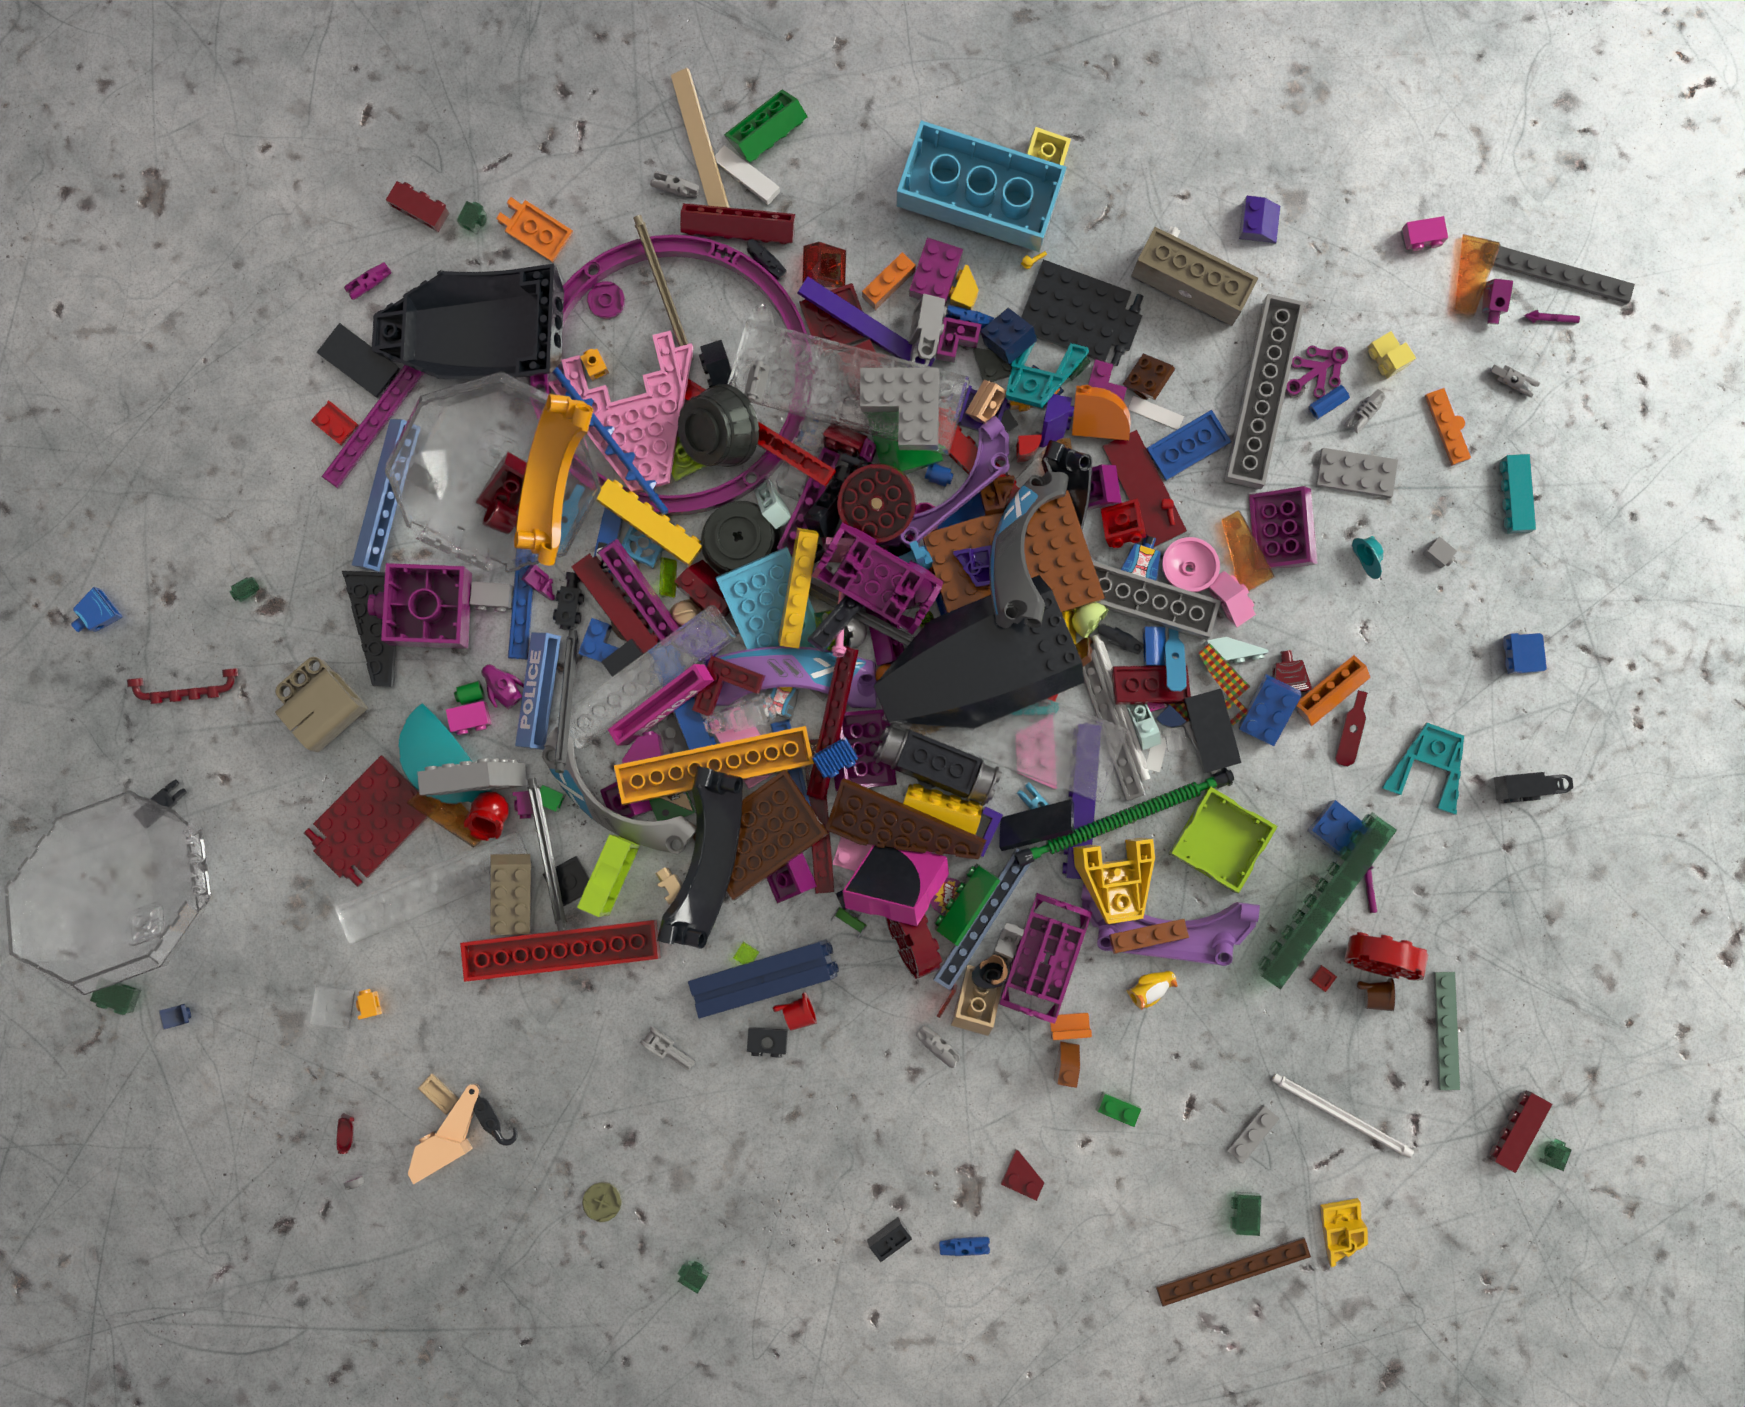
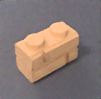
(986, 401)

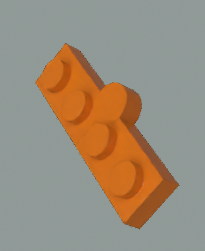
(1448, 426)

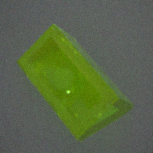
(668, 575)

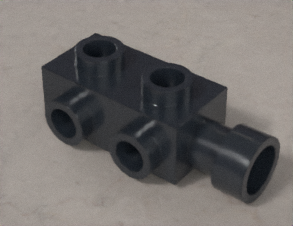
(570, 606)

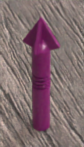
(1535, 316)
(1370, 891)

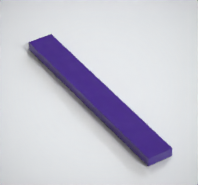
(858, 320)

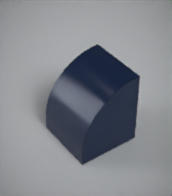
(1170, 717)

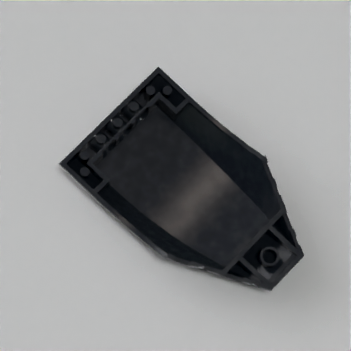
(476, 324)
(973, 671)

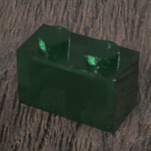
(118, 997)
(1246, 1213)

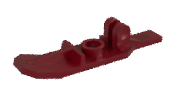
(1350, 740)

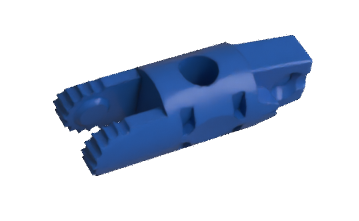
(968, 315)
(965, 1246)

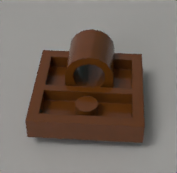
(1148, 377)

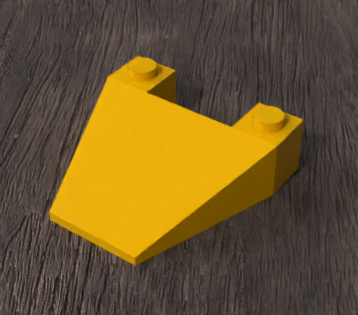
(1120, 885)

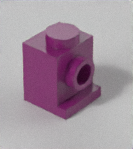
(523, 804)

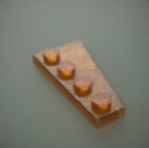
(446, 815)

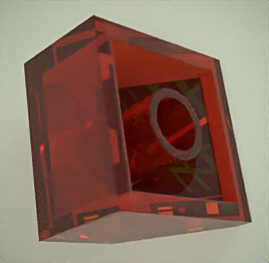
(824, 264)

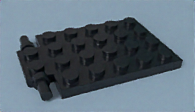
(1082, 311)

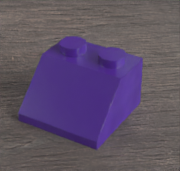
(1259, 220)
(1056, 418)

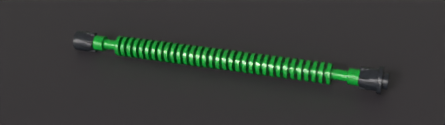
(1125, 816)

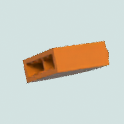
(1100, 414)

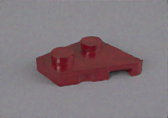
(1022, 1177)

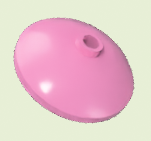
(1193, 554)

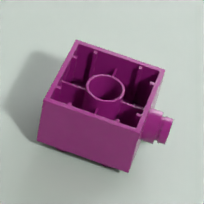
(424, 606)

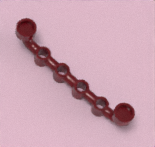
(192, 693)

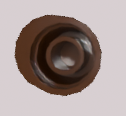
(1379, 995)

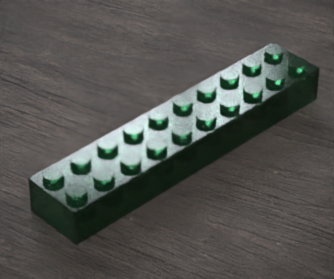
(1326, 899)

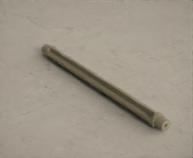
(660, 280)

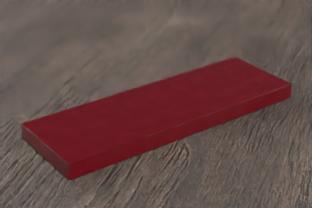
(1142, 482)

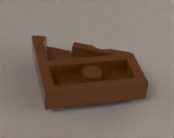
(996, 495)

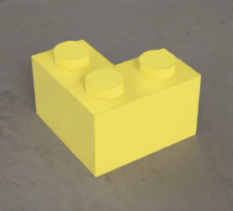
(1390, 355)

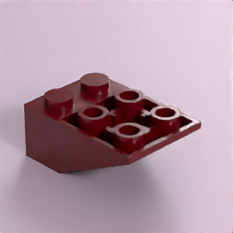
(843, 440)

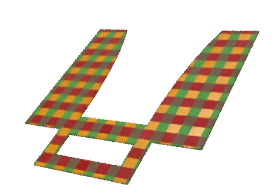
(1226, 678)

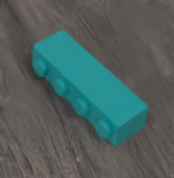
(1518, 494)

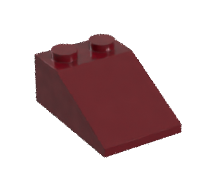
(505, 483)

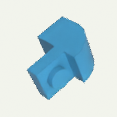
(918, 555)

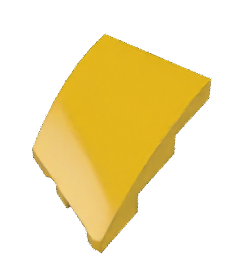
(1343, 1229)

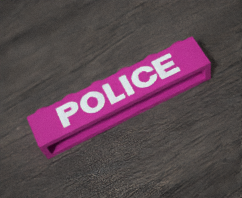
(660, 704)

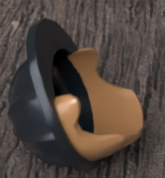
(990, 973)

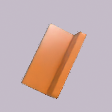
(1071, 1026)

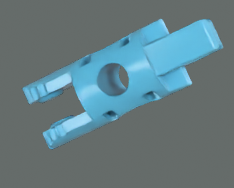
(1038, 799)

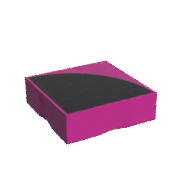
(896, 883)

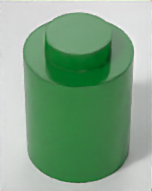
(469, 693)

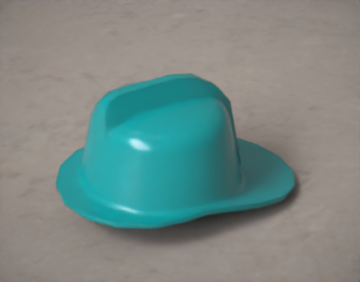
(1370, 555)

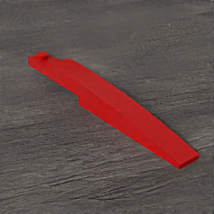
(781, 447)

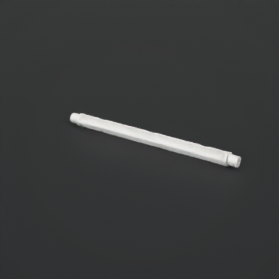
(1122, 710)
(1324, 1105)

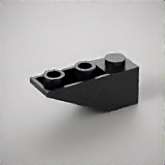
(824, 512)

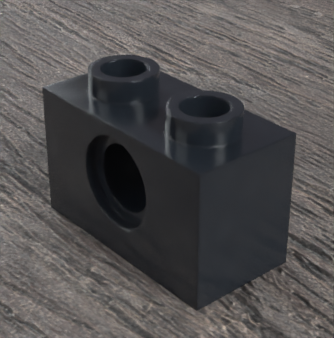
(778, 1036)

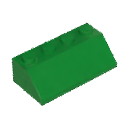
(766, 125)
(966, 904)

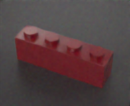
(1520, 1131)

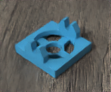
(650, 560)

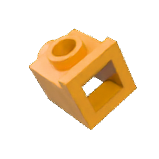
(368, 1004)

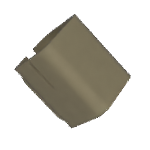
(319, 705)

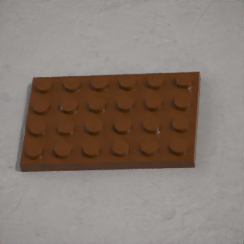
(773, 831)

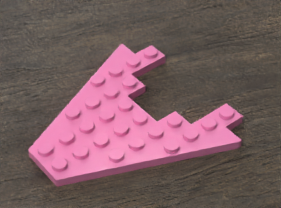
(641, 422)

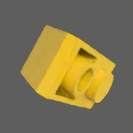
(966, 290)

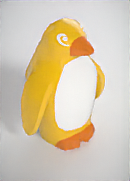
(1151, 988)

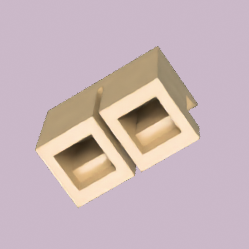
(670, 882)

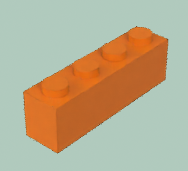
(1333, 690)

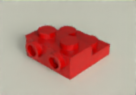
(1123, 523)

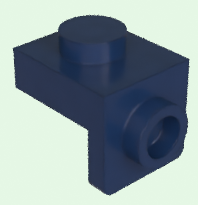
(174, 1016)

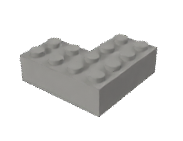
(912, 394)
(472, 776)

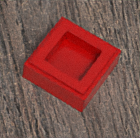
(1323, 978)

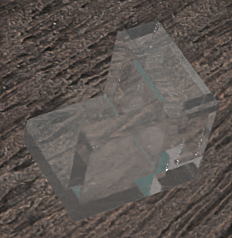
(1175, 739)

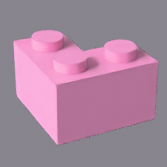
(1233, 598)

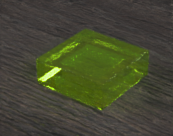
(746, 953)

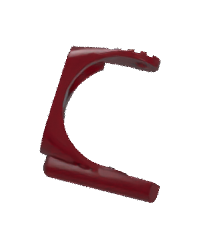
(344, 1133)

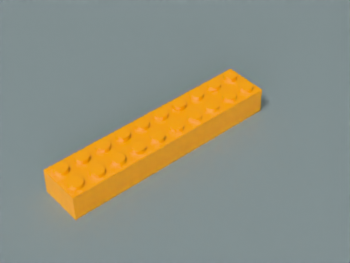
(742, 758)

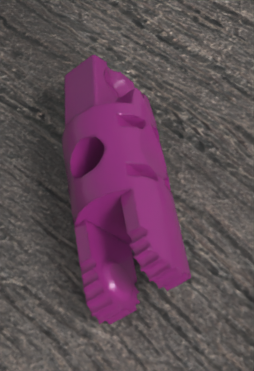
(367, 280)

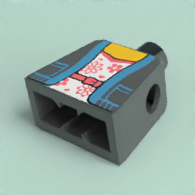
(784, 700)

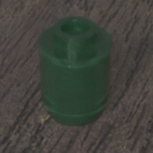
(244, 589)

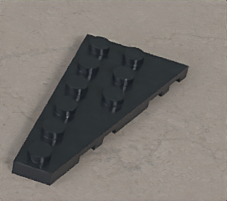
(378, 654)

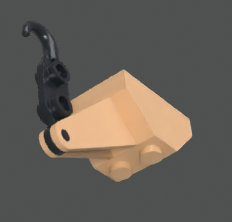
(450, 1140)

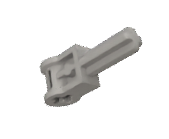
(663, 1046)

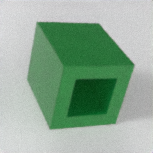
(551, 798)

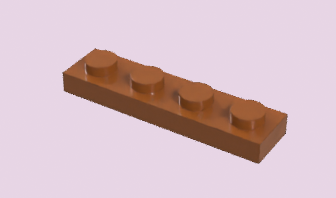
(1148, 936)

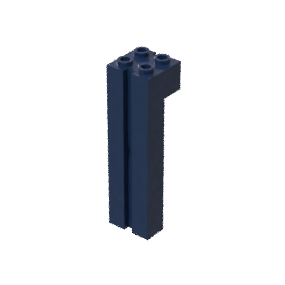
(763, 978)

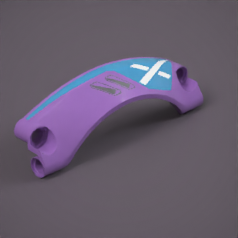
(802, 669)

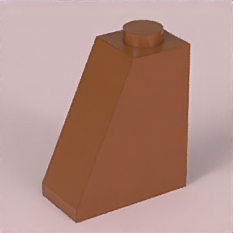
(1067, 1065)

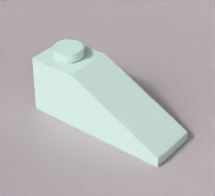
(771, 504)

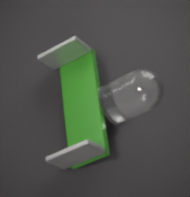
(850, 919)

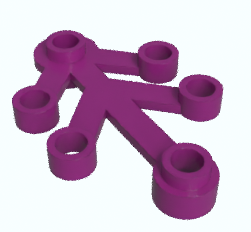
(1319, 369)

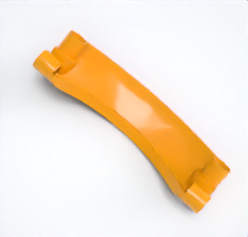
(546, 473)

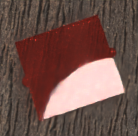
(946, 1001)

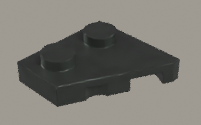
(991, 365)

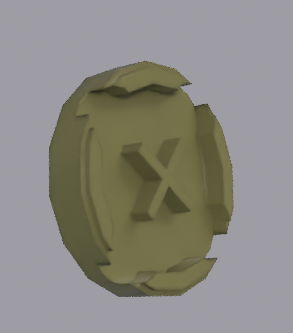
(602, 1201)

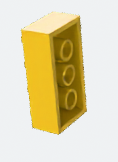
(947, 808)

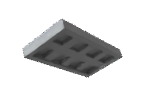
(1357, 472)

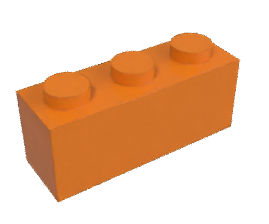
(888, 281)

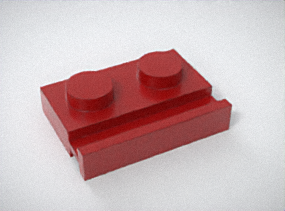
(334, 423)

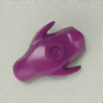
(501, 686)

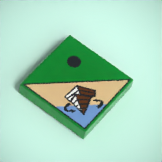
(672, 806)

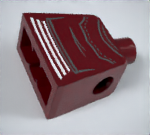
(1291, 672)

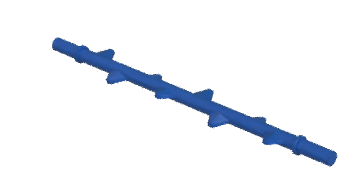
(613, 447)

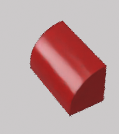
(1027, 447)

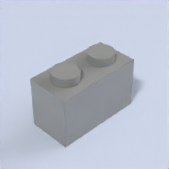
(491, 595)

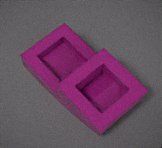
(867, 451)

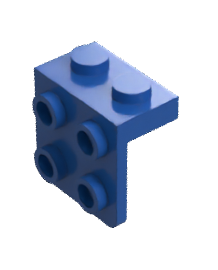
(1524, 653)

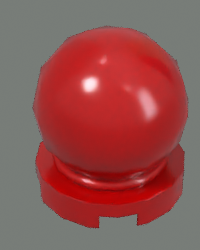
(487, 816)

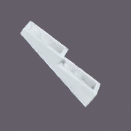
(747, 175)

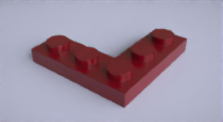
(731, 673)

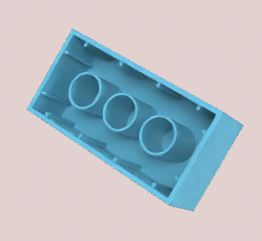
(980, 186)

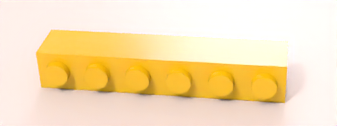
(648, 522)
(798, 588)

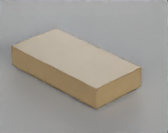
(438, 1094)

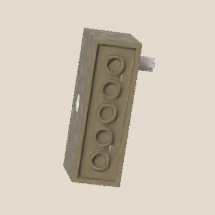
(1193, 275)

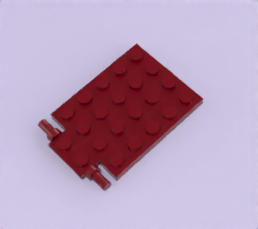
(367, 822)

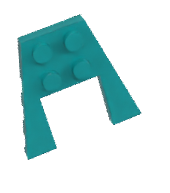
(1037, 386)
(1437, 748)

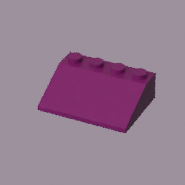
(1284, 526)
(864, 733)

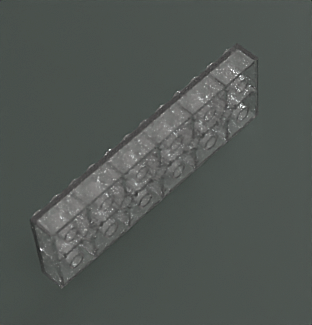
(823, 381)
(1042, 743)

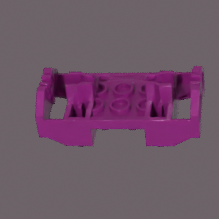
(877, 578)

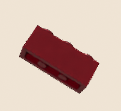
(418, 205)

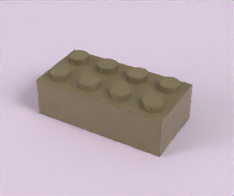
(510, 894)

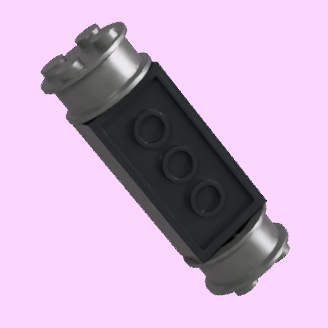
(937, 764)

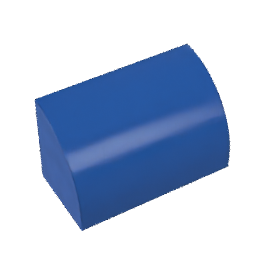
(1154, 646)

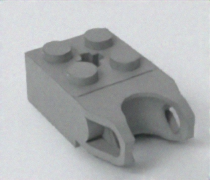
(927, 327)

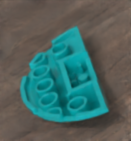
(429, 743)

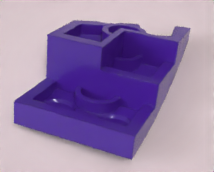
(976, 564)

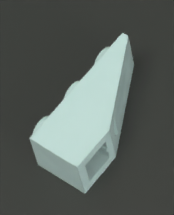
(1236, 650)
(1144, 725)

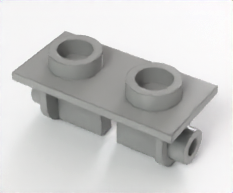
(757, 381)

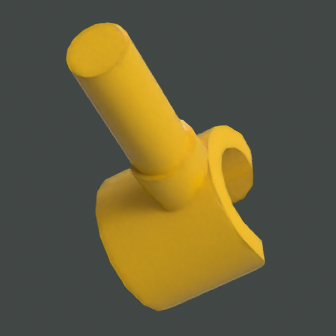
(1028, 262)

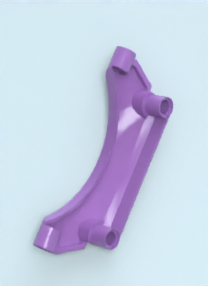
(992, 448)
(1209, 938)

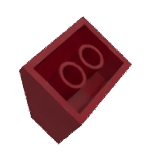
(701, 587)

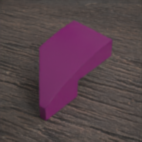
(539, 581)

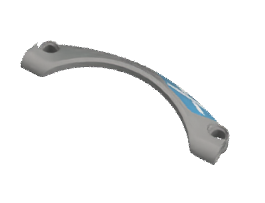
(651, 834)

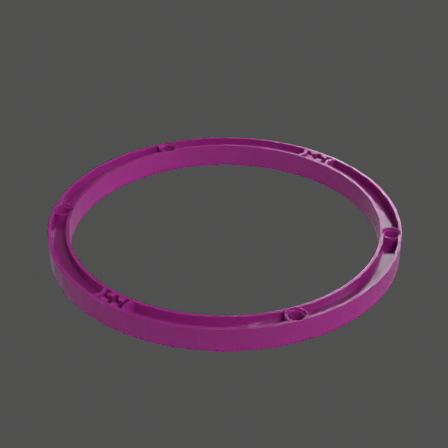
(701, 249)

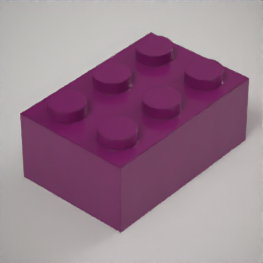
(936, 270)

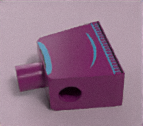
(1497, 292)

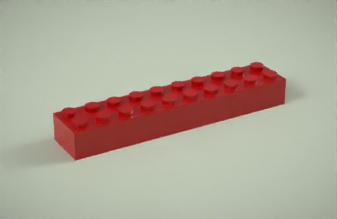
(560, 950)

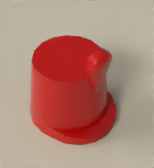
(798, 1013)

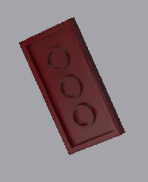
(1145, 686)

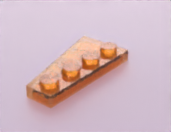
(1474, 270)
(1245, 553)

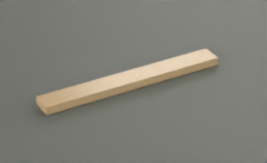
(699, 138)

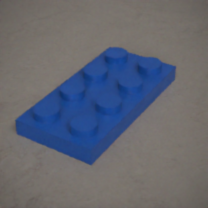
(1188, 445)

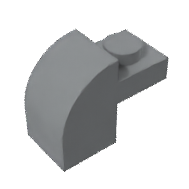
(1007, 942)

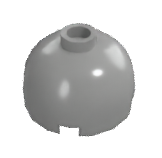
(855, 633)

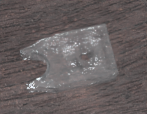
(743, 714)

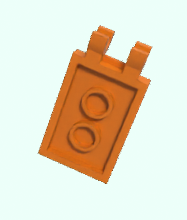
(535, 229)

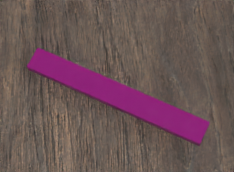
(372, 425)

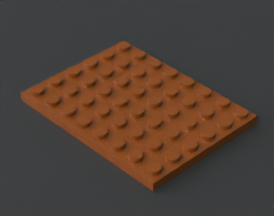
(1051, 548)

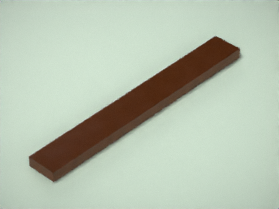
(1233, 1271)

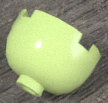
(1087, 617)

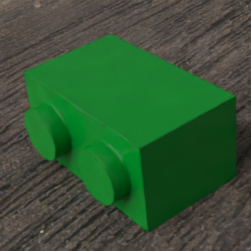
(1118, 1109)

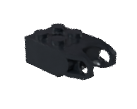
(1529, 786)

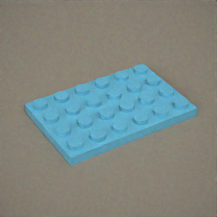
(758, 597)

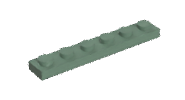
(1446, 1031)

